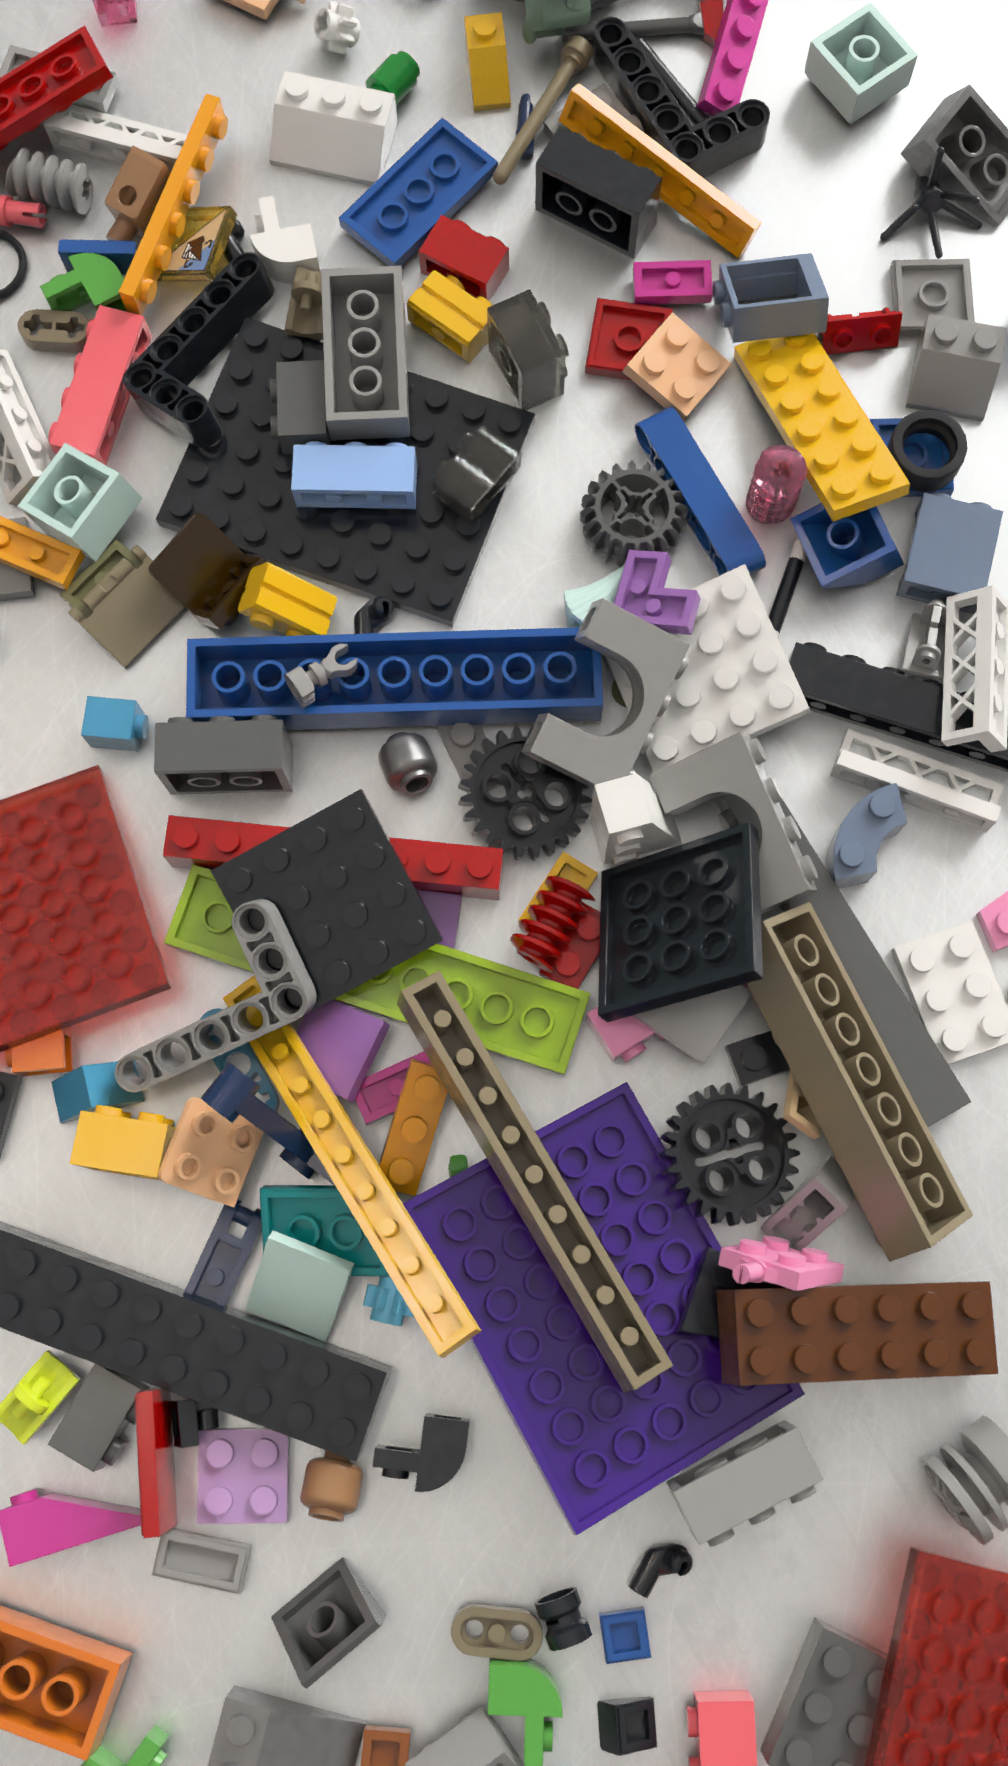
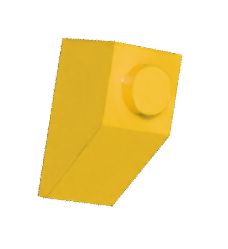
(487, 61)

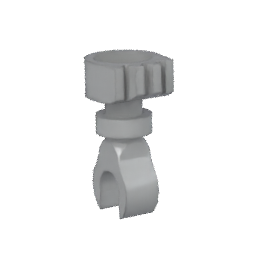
(303, 683)

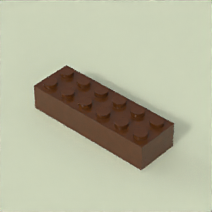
(856, 1333)

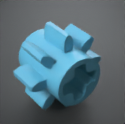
(386, 1302)

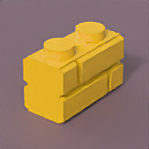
(450, 315)
(285, 602)

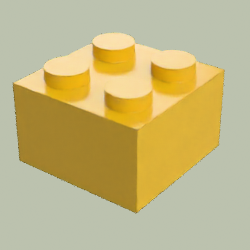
(119, 1144)

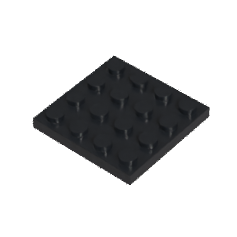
(338, 896)
(680, 924)

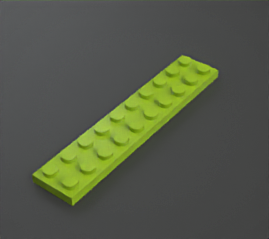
(507, 1007)

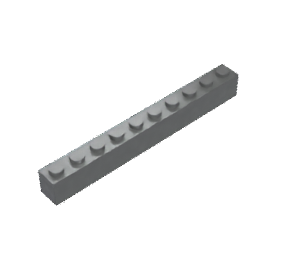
(901, 1030)

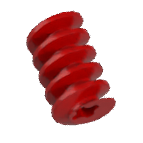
(550, 921)

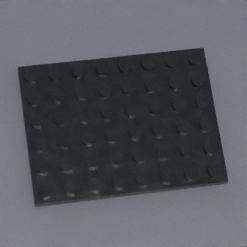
(244, 487)

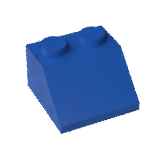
(848, 549)

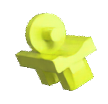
(37, 1396)

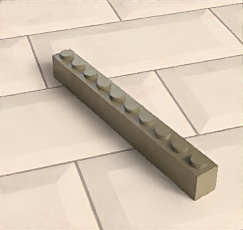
(533, 1183)

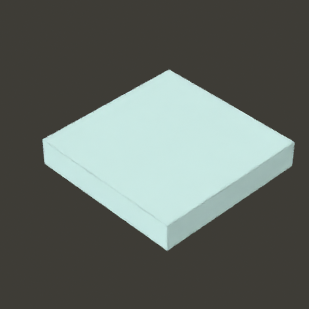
(299, 1286)

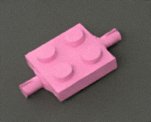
(779, 1264)

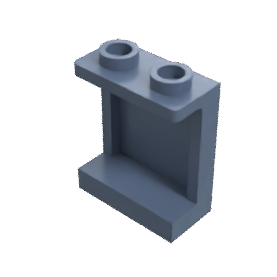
(949, 549)

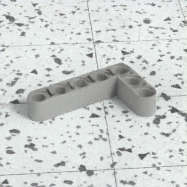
(233, 1019)

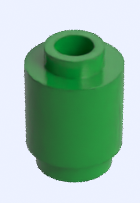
(395, 75)

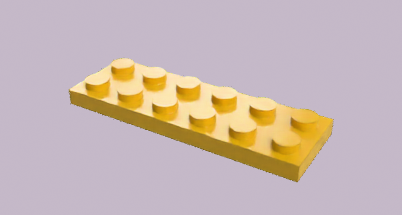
(823, 422)

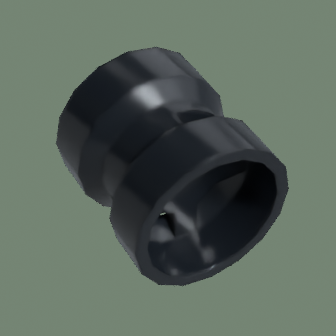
(563, 1619)

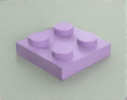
(243, 1476)

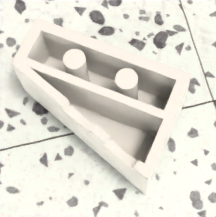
(630, 820)

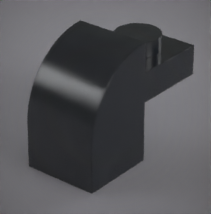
(436, 1461)

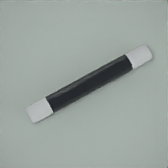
(787, 586)

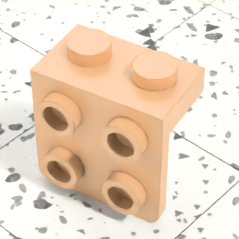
(210, 1153)

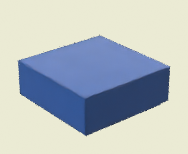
(624, 1635)

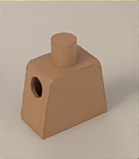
(135, 194)

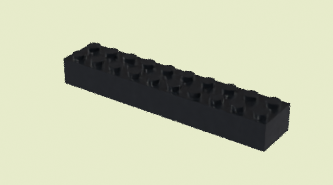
(188, 1343)

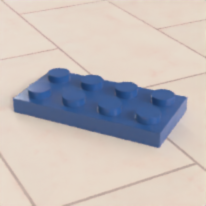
(415, 191)

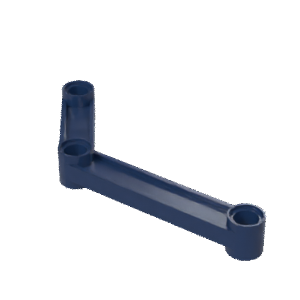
(234, 1095)

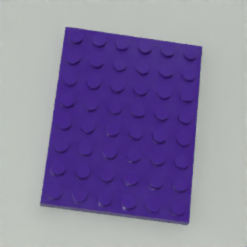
(580, 1427)

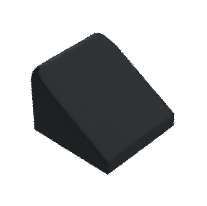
(627, 1725)

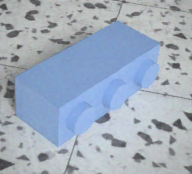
(354, 475)

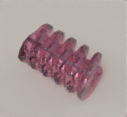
(776, 484)

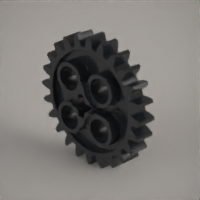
(495, 814)
(741, 1192)

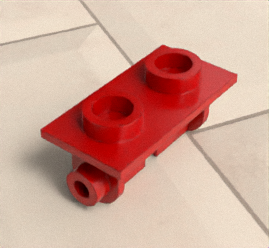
(862, 332)

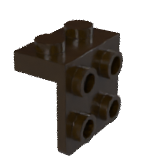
(204, 571)

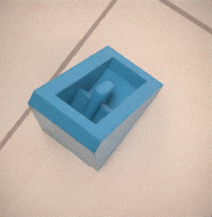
(90, 1087)

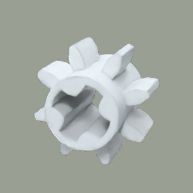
(337, 27)

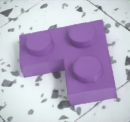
(644, 595)

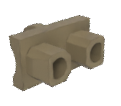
(305, 306)

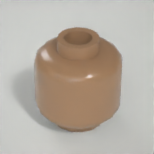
(331, 1487)

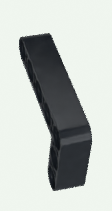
(646, 96)
(178, 355)

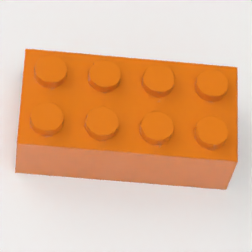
(57, 1683)

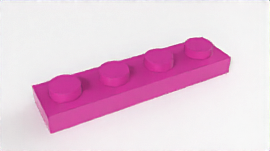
(731, 55)

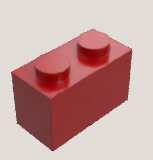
(465, 254)

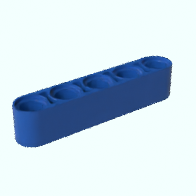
(710, 508)

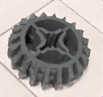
(621, 490)

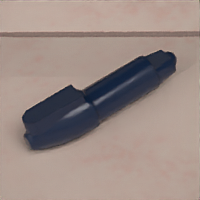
(524, 110)

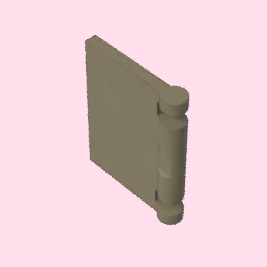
(127, 608)

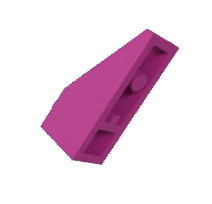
(58, 1522)

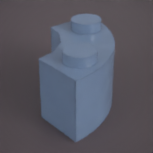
(858, 838)

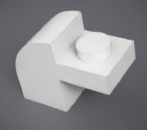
(282, 248)

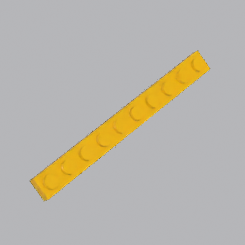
(361, 1182)

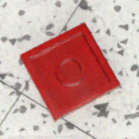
(619, 334)

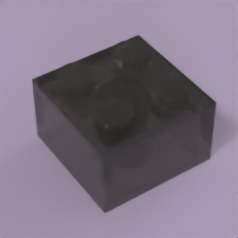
(527, 349)

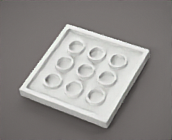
(732, 678)

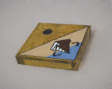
(202, 244)

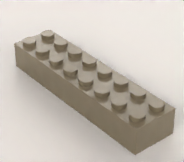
(854, 1087)

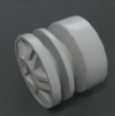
(974, 1483)

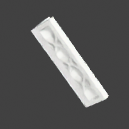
(110, 136)
(23, 435)
(990, 669)
(913, 787)

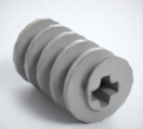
(50, 181)

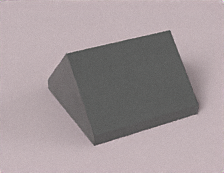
(327, 1621)

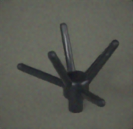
(931, 198)

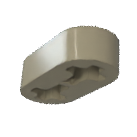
(56, 330)

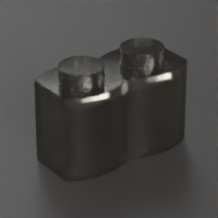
(475, 473)

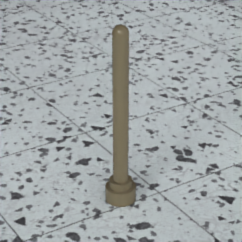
(574, 58)

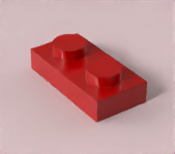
(579, 954)

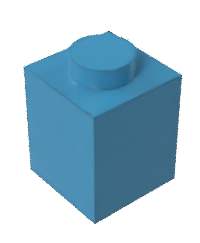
(114, 723)

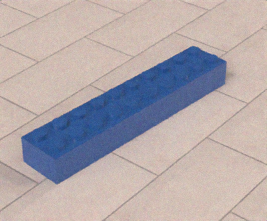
(400, 678)

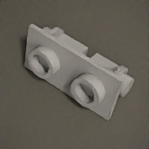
(926, 642)

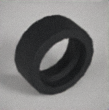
(942, 427)

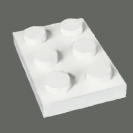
(954, 991)

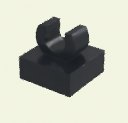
(188, 1421)

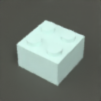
(860, 63)
(80, 501)

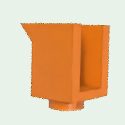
(43, 1055)

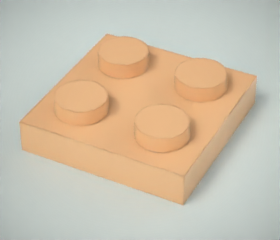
(676, 366)

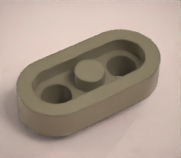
(496, 1635)

